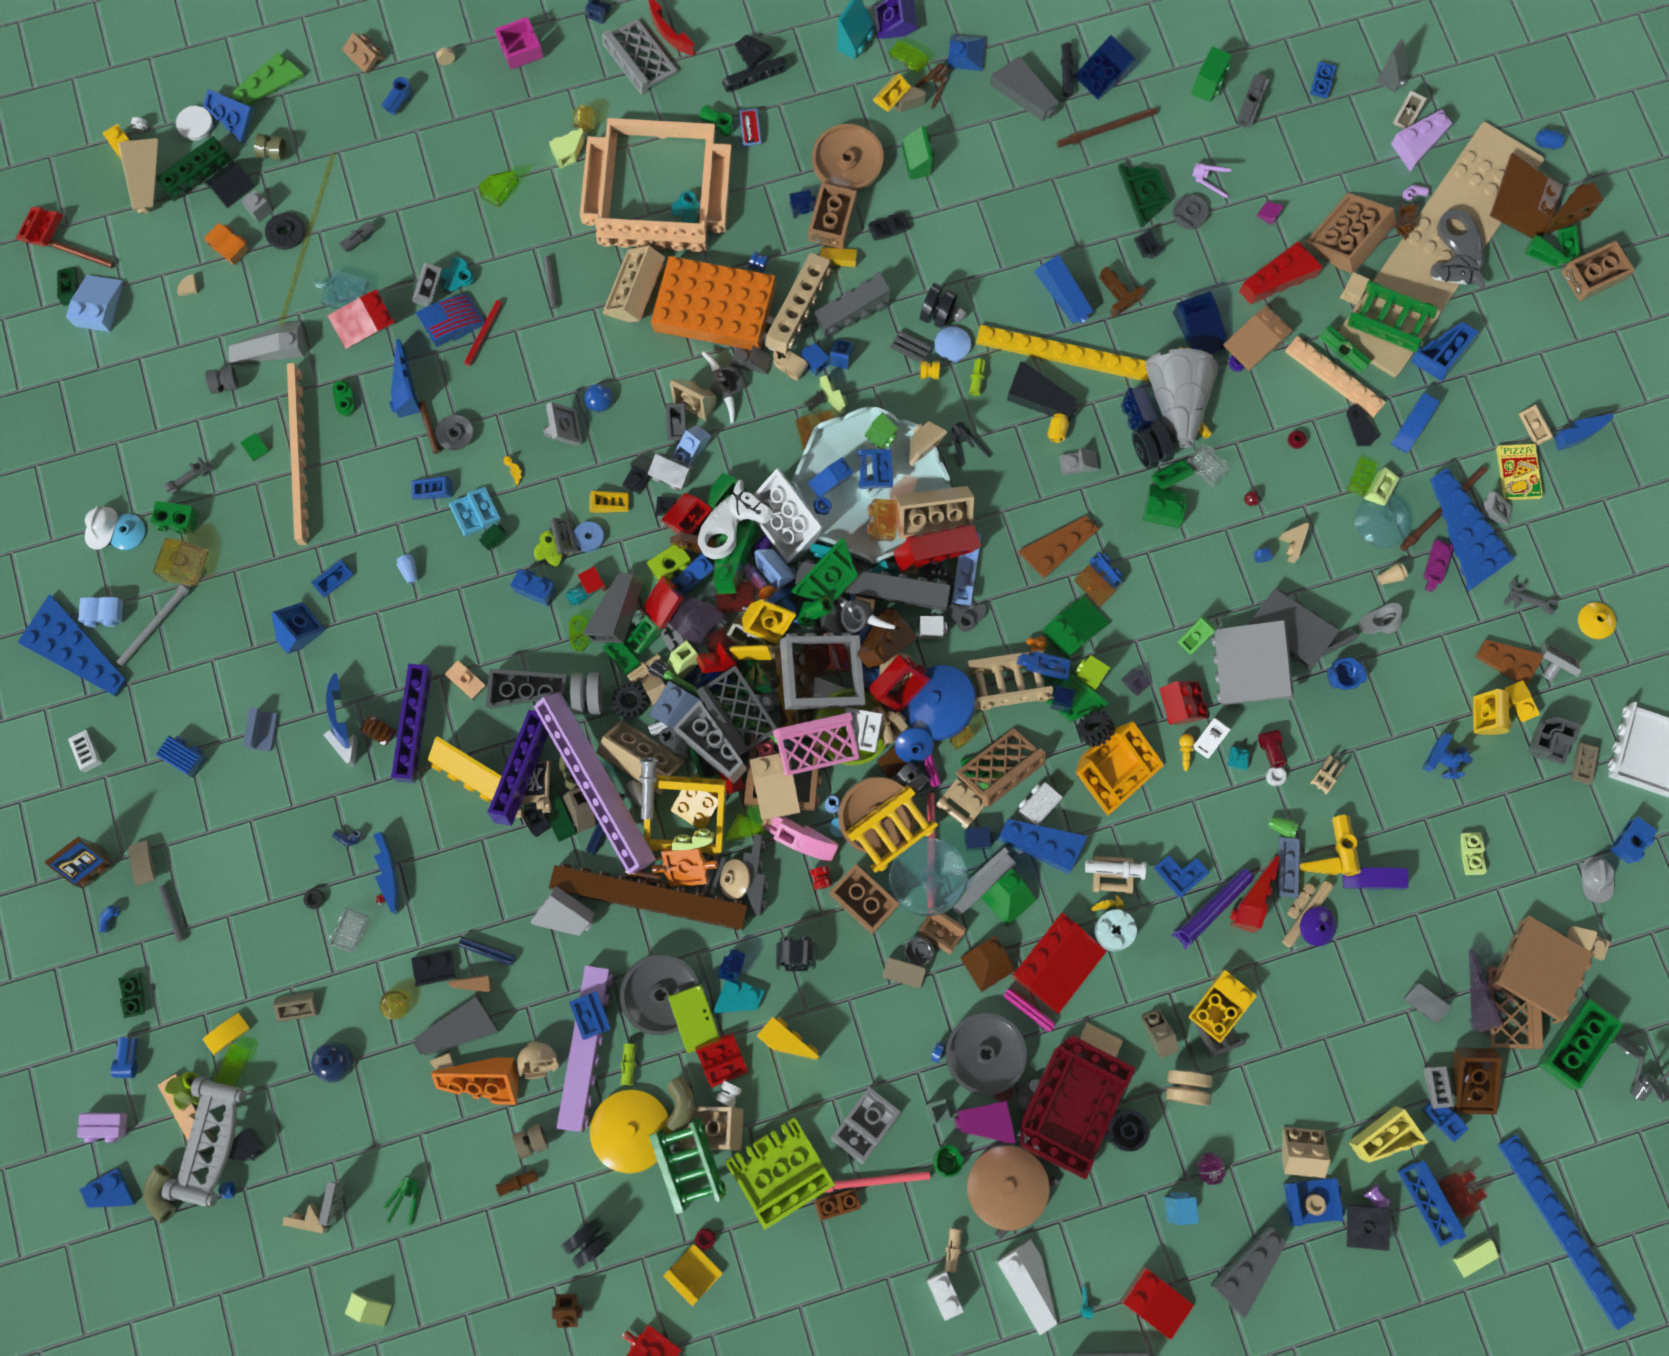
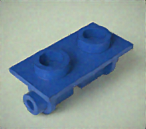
(1102, 564)

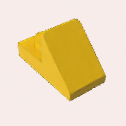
(1522, 701)

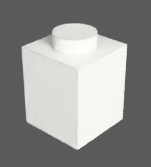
(932, 627)

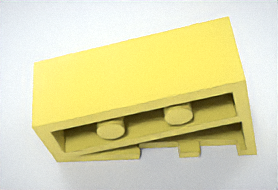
(1387, 1135)

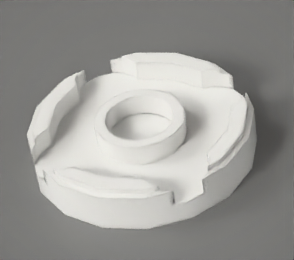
(194, 123)

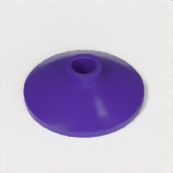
(1311, 923)

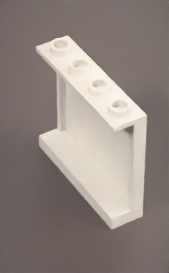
(1642, 750)

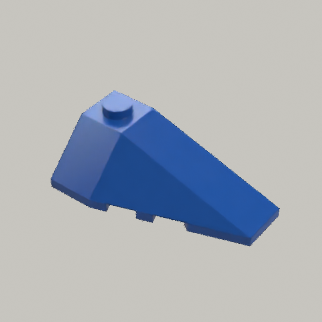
(403, 393)

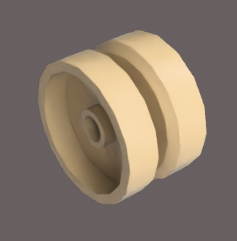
(1189, 1087)

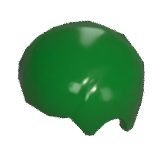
(948, 1161)

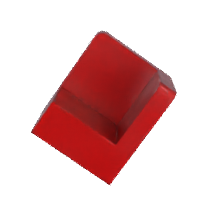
(591, 580)

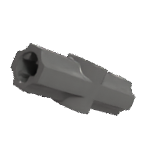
(1249, 107)

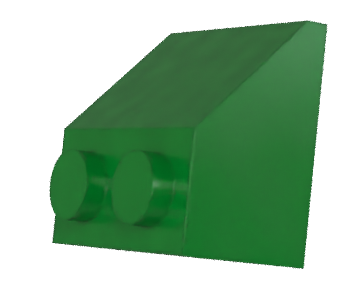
(1165, 507)

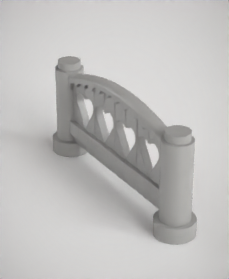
(188, 1186)

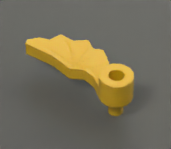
(515, 471)
(1109, 903)

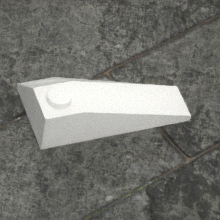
(1028, 1279)

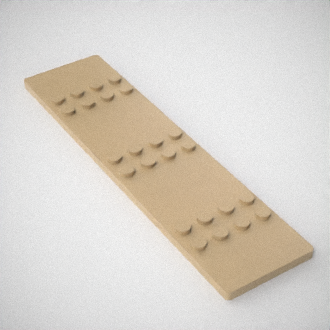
(1468, 187)

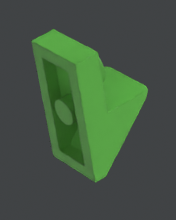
(1197, 635)

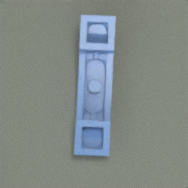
(965, 577)

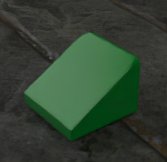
(254, 446)

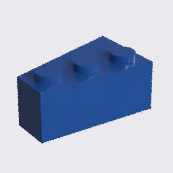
(1444, 353)

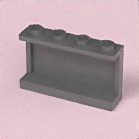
(1306, 630)

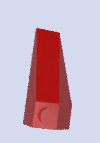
(1252, 907)

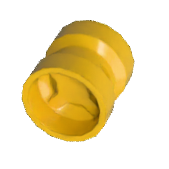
(930, 370)

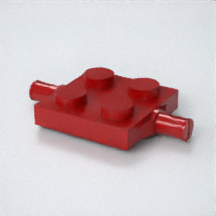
(651, 1343)

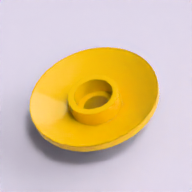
(1591, 626)

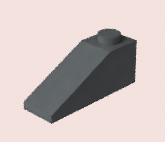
(1395, 69)

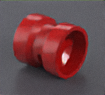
(819, 881)

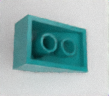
(854, 29)

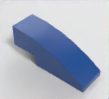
(1415, 422)
(1581, 431)

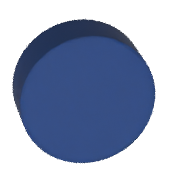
(1263, 555)
(938, 1052)

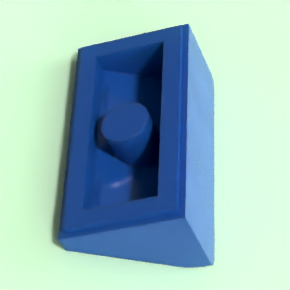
(332, 578)

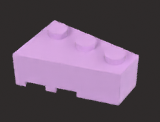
(1420, 138)

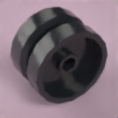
(938, 305)
(1153, 445)
(586, 1240)

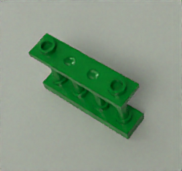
(1392, 334)
(673, 1178)

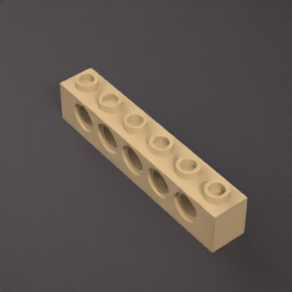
(803, 291)

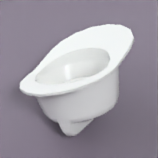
(100, 526)

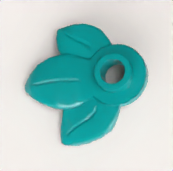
(687, 210)
(454, 275)

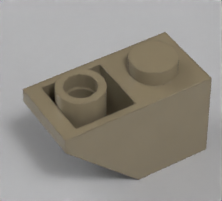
(913, 98)
(579, 810)
(1160, 1033)

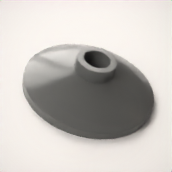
(451, 425)

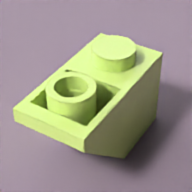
(568, 147)
(682, 660)

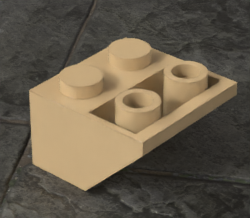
(1305, 1152)

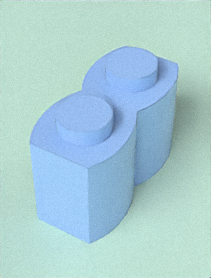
(100, 611)

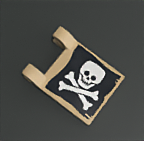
(538, 789)

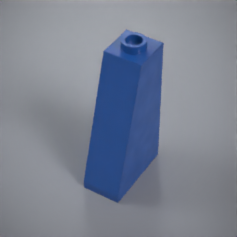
(1064, 289)

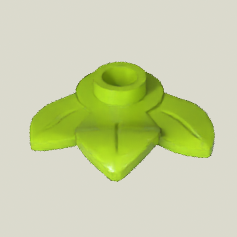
(548, 550)
(182, 1090)

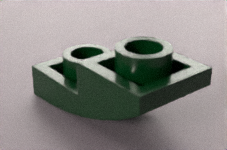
(132, 995)

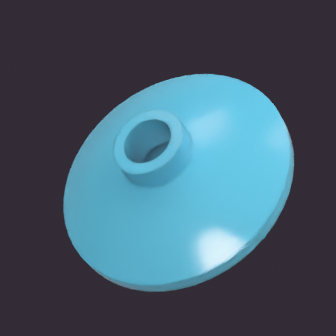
(132, 536)

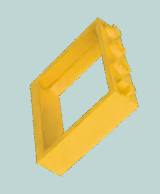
(692, 784)

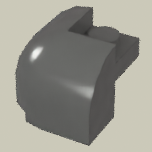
(1553, 739)

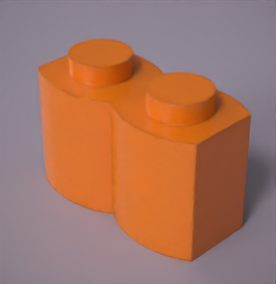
(226, 243)

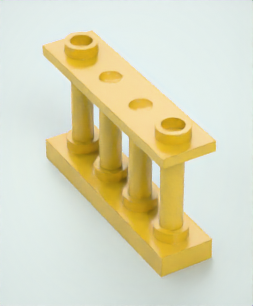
(873, 821)

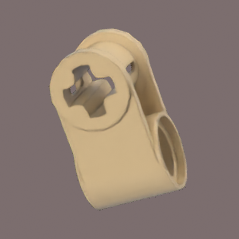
(792, 364)

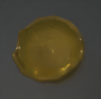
(395, 1004)

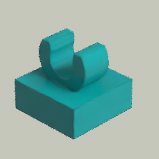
(1238, 758)

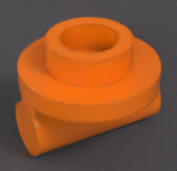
(766, 592)
(1039, 643)

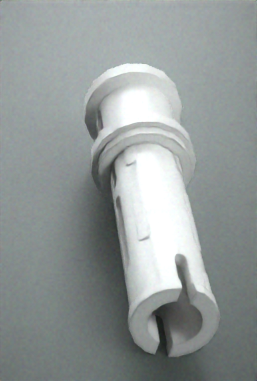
(1125, 869)

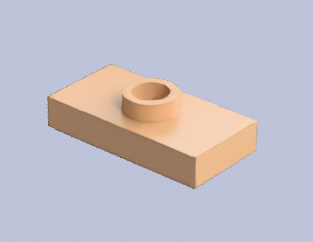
(465, 680)

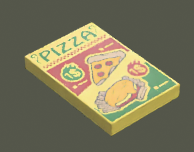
(1519, 472)

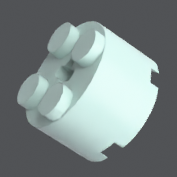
(1126, 930)

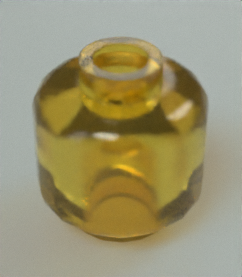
(584, 118)

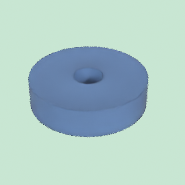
(585, 529)

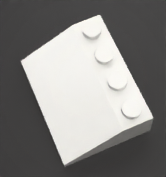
(793, 523)

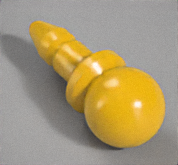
(1186, 742)

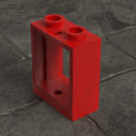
(891, 675)

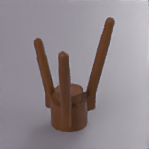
(937, 74)
(643, 875)

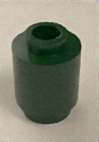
(493, 536)

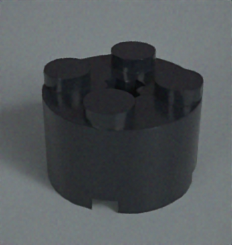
(796, 954)
(1138, 1126)

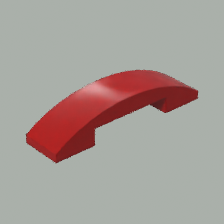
(680, 42)

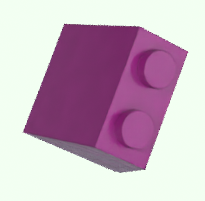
(986, 1121)

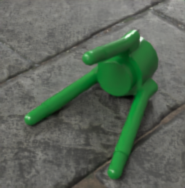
(406, 1188)

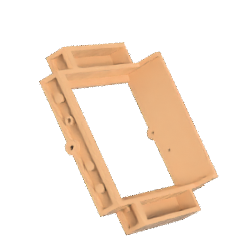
(657, 234)

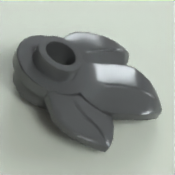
(965, 612)

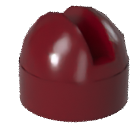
(1251, 498)

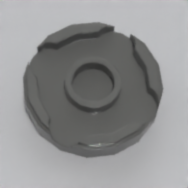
(1190, 211)

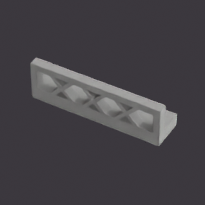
(984, 880)

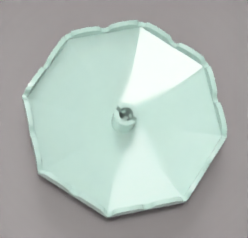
(848, 514)

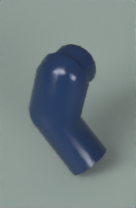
(349, 839)

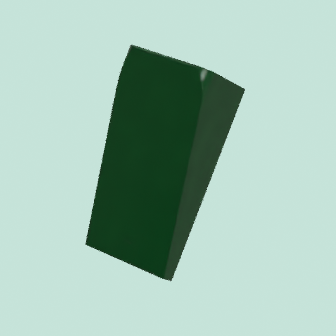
(66, 285)

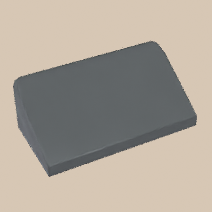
(1343, 638)
(1427, 1002)

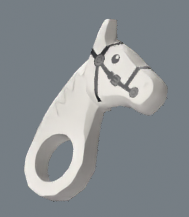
(726, 518)

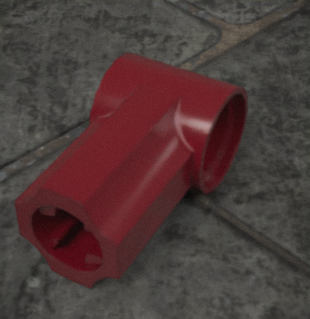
(1272, 744)

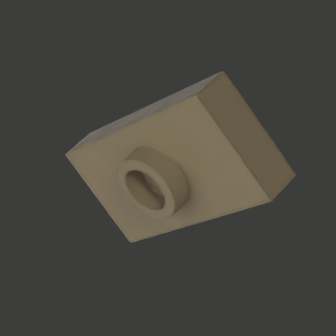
(1584, 763)

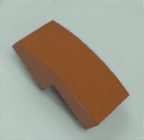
(837, 1204)

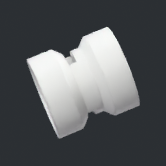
(725, 1097)

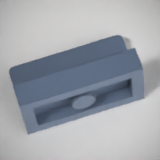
(260, 730)

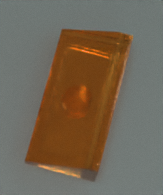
(1094, 585)

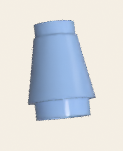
(408, 568)

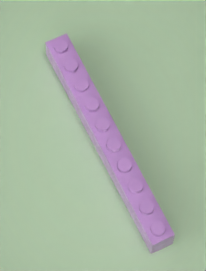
(594, 783)

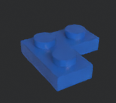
(1181, 880)

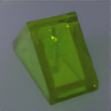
(743, 828)

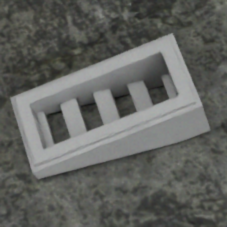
(1444, 1078)

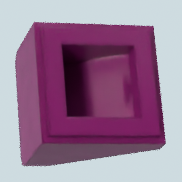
(1270, 212)

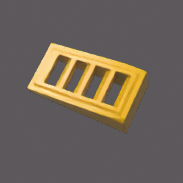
(601, 508)
(1324, 866)

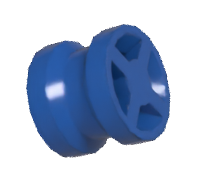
(758, 262)

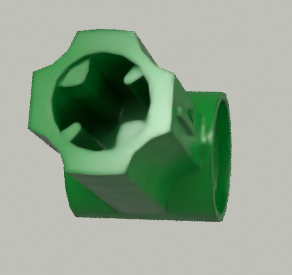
(713, 116)
(814, 610)

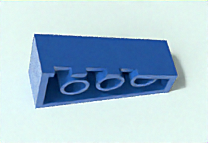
(1044, 843)

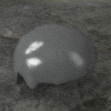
(919, 950)

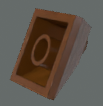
(988, 963)

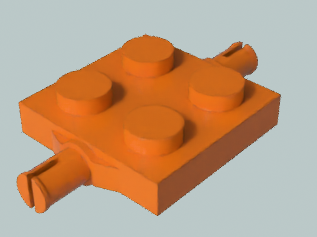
(685, 867)

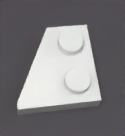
(866, 728)

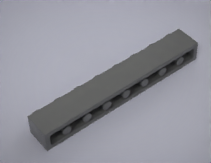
(892, 588)

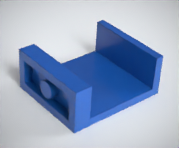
(1297, 1193)

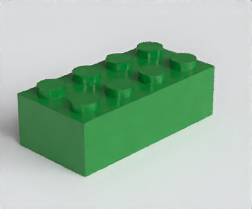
(1580, 1044)

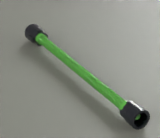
(661, 671)

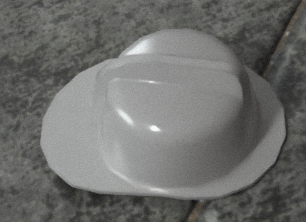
(1384, 620)
(1597, 879)

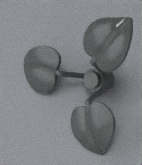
(1644, 1085)

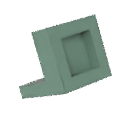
(938, 1111)

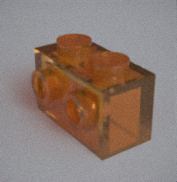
(882, 520)

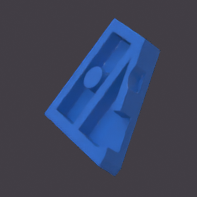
(108, 1191)

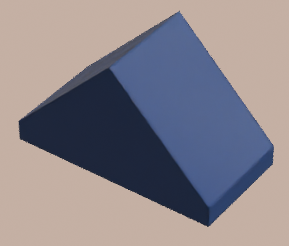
(841, 353)

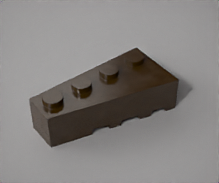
(804, 676)

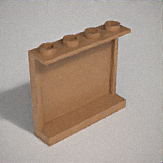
(1543, 968)

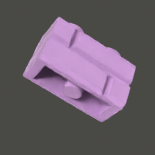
(102, 1125)

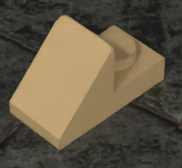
(1296, 539)
(1589, 940)
(310, 1222)

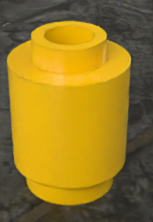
(1058, 428)

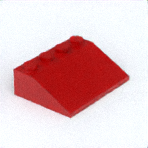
(1059, 963)

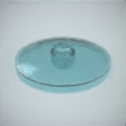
(928, 877)

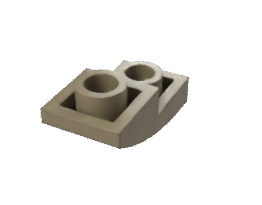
(141, 865)

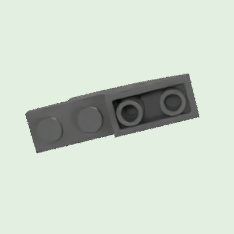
(758, 884)

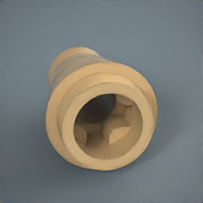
(1393, 574)

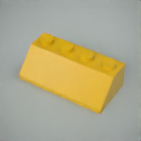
(464, 768)

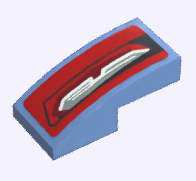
(750, 127)

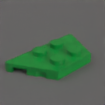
(829, 576)
(1084, 697)

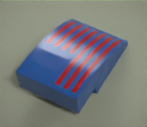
(450, 319)

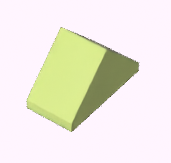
(367, 1310)

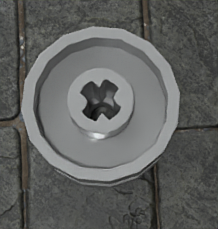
(586, 695)

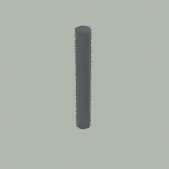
(550, 282)
(171, 913)

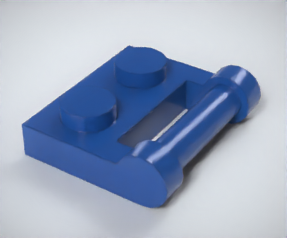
(881, 468)

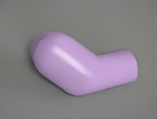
(1415, 190)

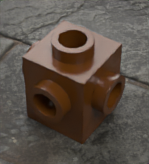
(567, 1310)

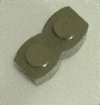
(741, 637)

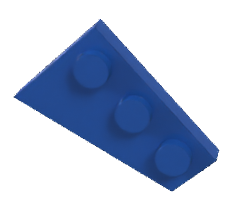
(230, 112)

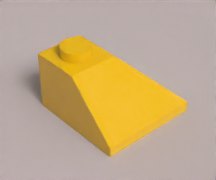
(767, 620)

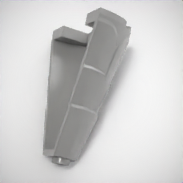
(1182, 390)

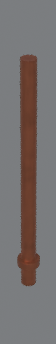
(1412, 539)

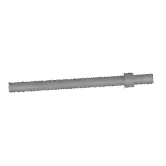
(182, 591)

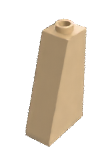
(139, 169)

